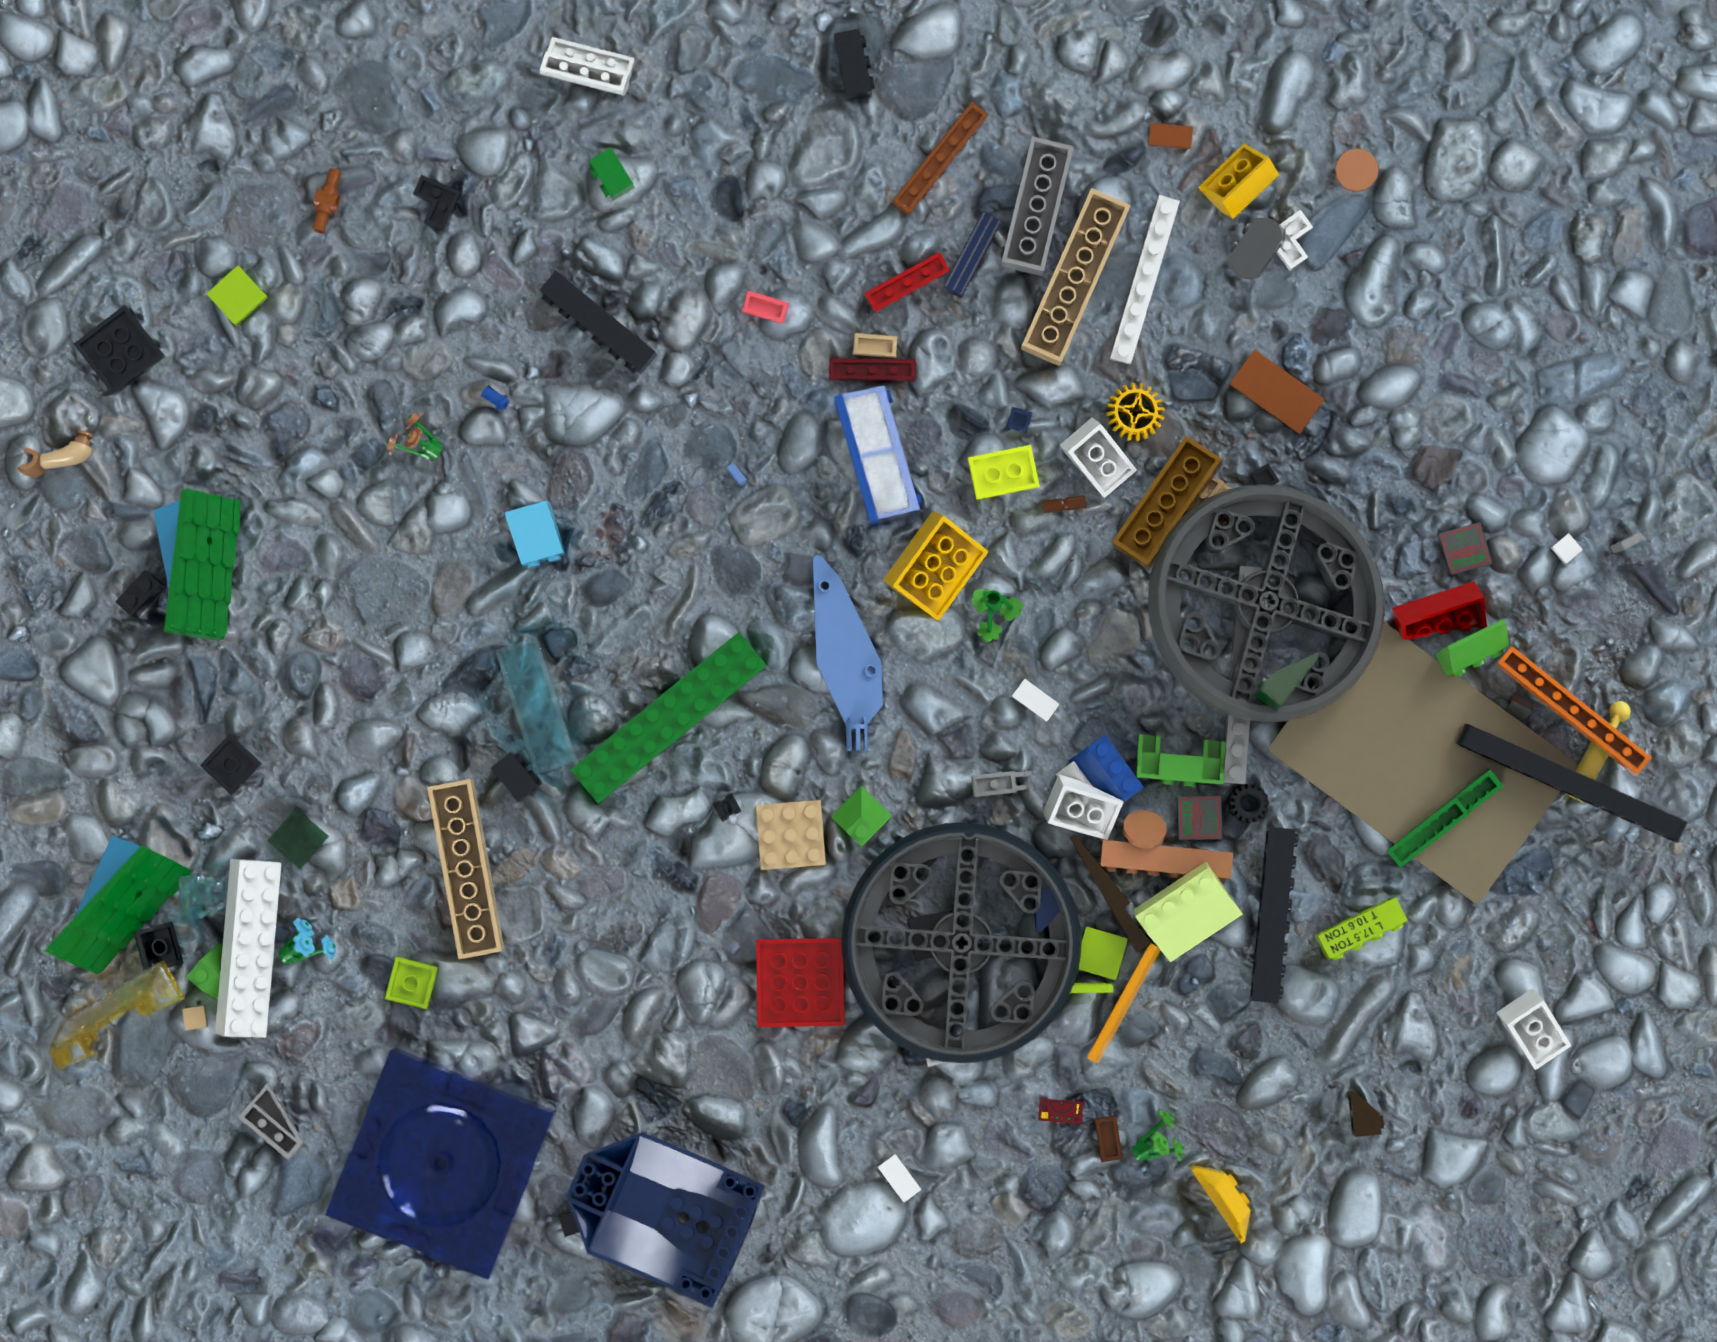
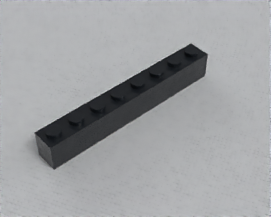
(1272, 915)

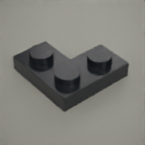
(442, 200)

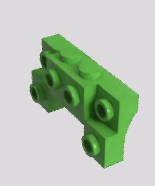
(1183, 768)

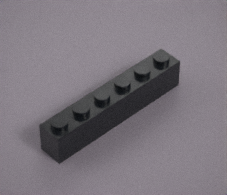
(599, 323)

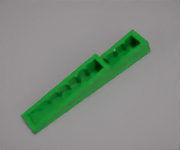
(1445, 817)

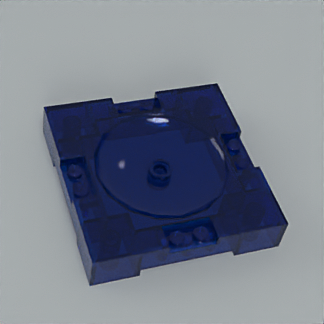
(393, 1171)

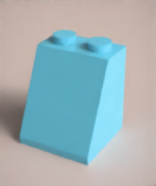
(535, 534)

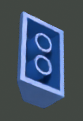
(1107, 769)

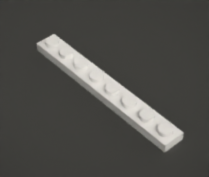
(1144, 280)

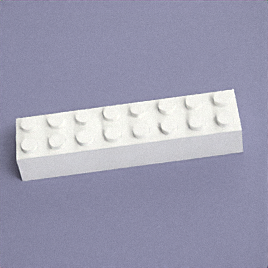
(248, 948)

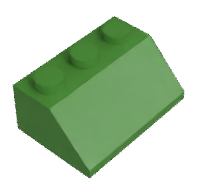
(1474, 649)

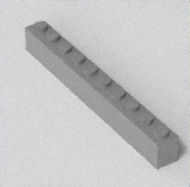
(1238, 729)

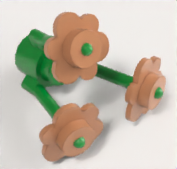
(430, 448)

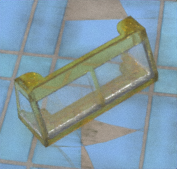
(146, 993)

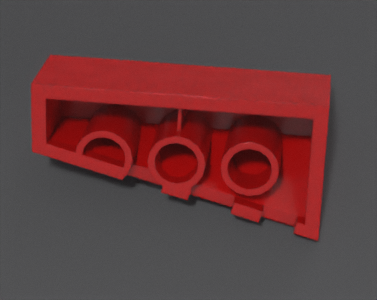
(1441, 612)

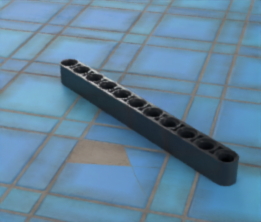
(1572, 783)

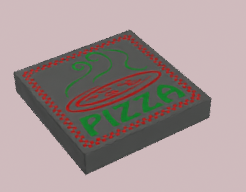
(1464, 548)
(1199, 817)

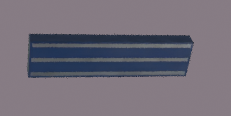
(972, 254)

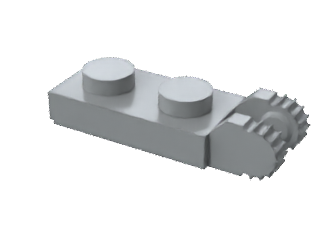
(998, 783)

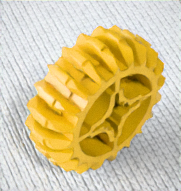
(1139, 393)

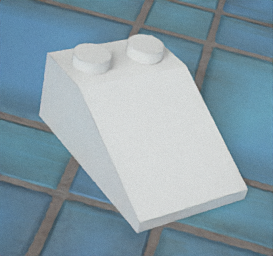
(1098, 457)
(1081, 808)
(1534, 1028)

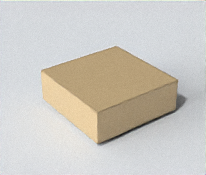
(195, 1017)

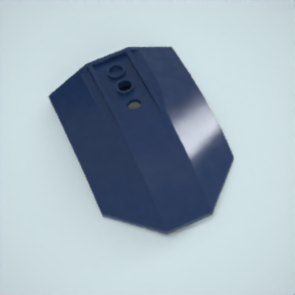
(629, 1208)

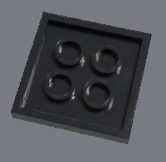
(119, 350)

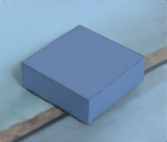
(736, 474)

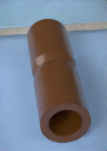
(1069, 503)

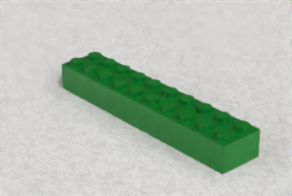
(669, 718)

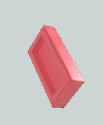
(765, 307)

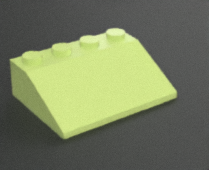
(1187, 912)

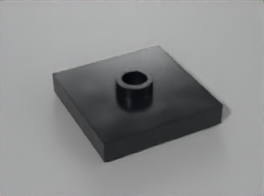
(231, 764)
(926, 922)

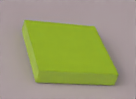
(237, 295)
(1101, 952)
(411, 982)

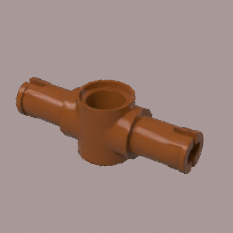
(326, 200)

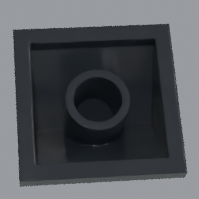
(158, 944)

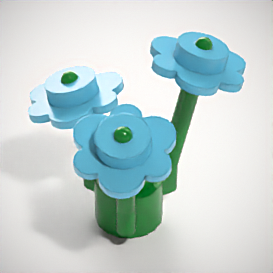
(304, 945)

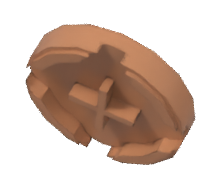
(1356, 170)
(1144, 829)

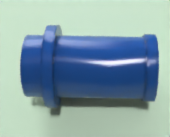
(495, 398)

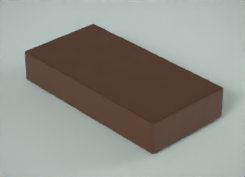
(1108, 1138)

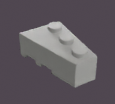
(272, 1123)

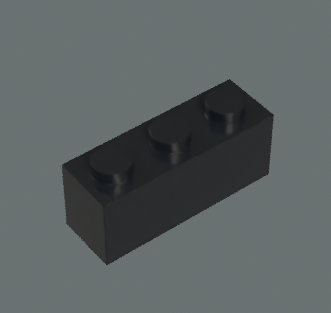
(854, 64)

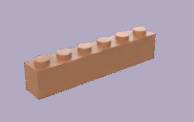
(1162, 859)

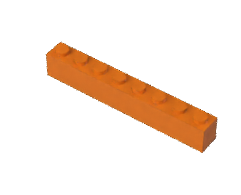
(1574, 711)

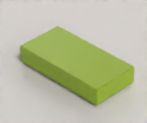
(1092, 988)

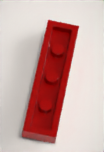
(907, 282)

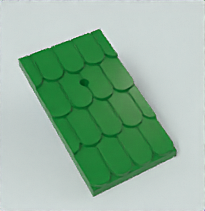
(198, 559)
(119, 900)

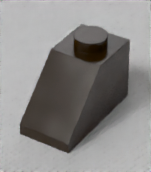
(1363, 1117)

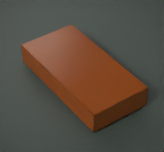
(1170, 136)

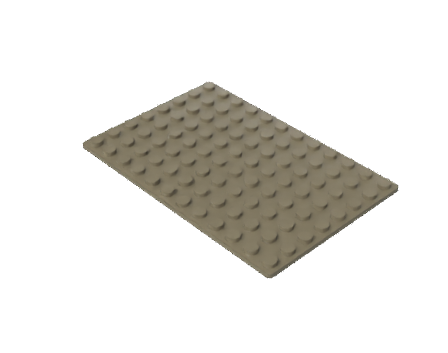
(1395, 760)

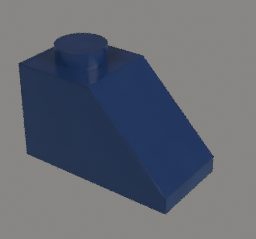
(1047, 911)

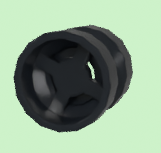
(722, 809)

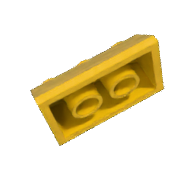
(1239, 180)

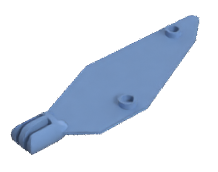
(845, 655)

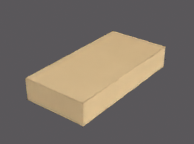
(875, 346)

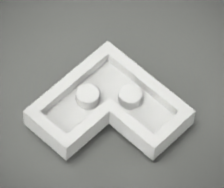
(1290, 250)

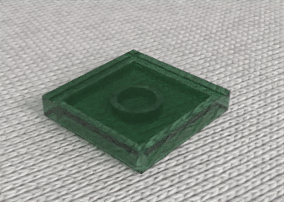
(298, 838)

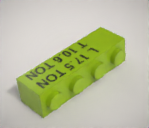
(1361, 928)

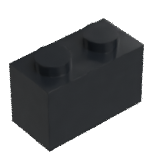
(141, 594)
(516, 776)

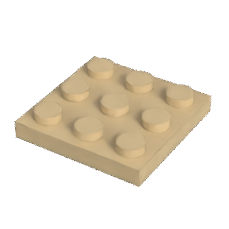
(790, 835)

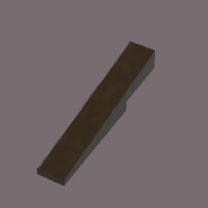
(1113, 897)

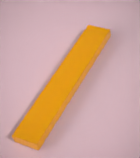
(1124, 1003)

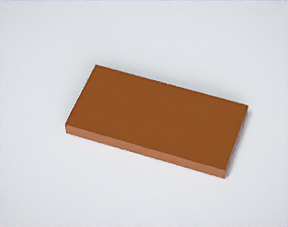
(1276, 392)

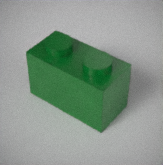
(611, 174)

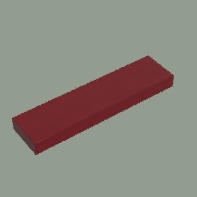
(872, 370)

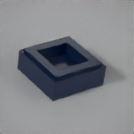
(1019, 420)

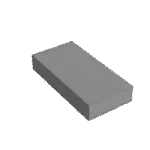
(1626, 542)

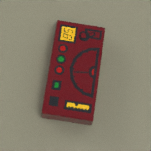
(1060, 1111)

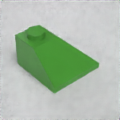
(861, 816)
(207, 972)

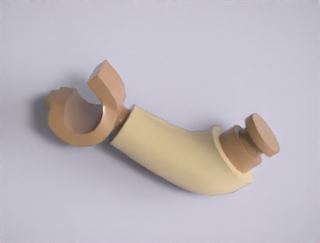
(72, 454)

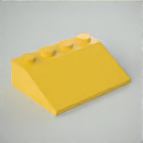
(935, 565)

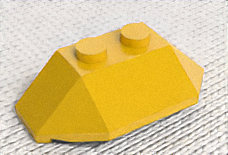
(1226, 1198)

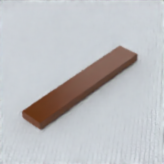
(940, 158)

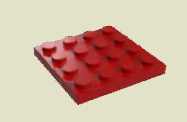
(800, 982)

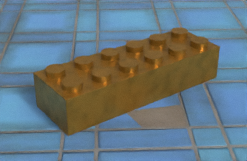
(1167, 501)

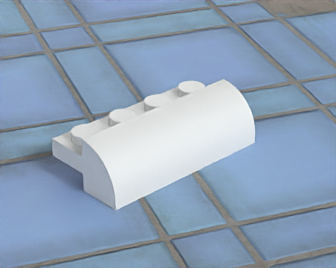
(587, 66)

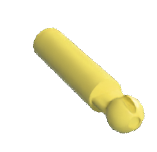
(1594, 757)

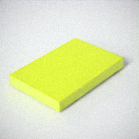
(1003, 472)

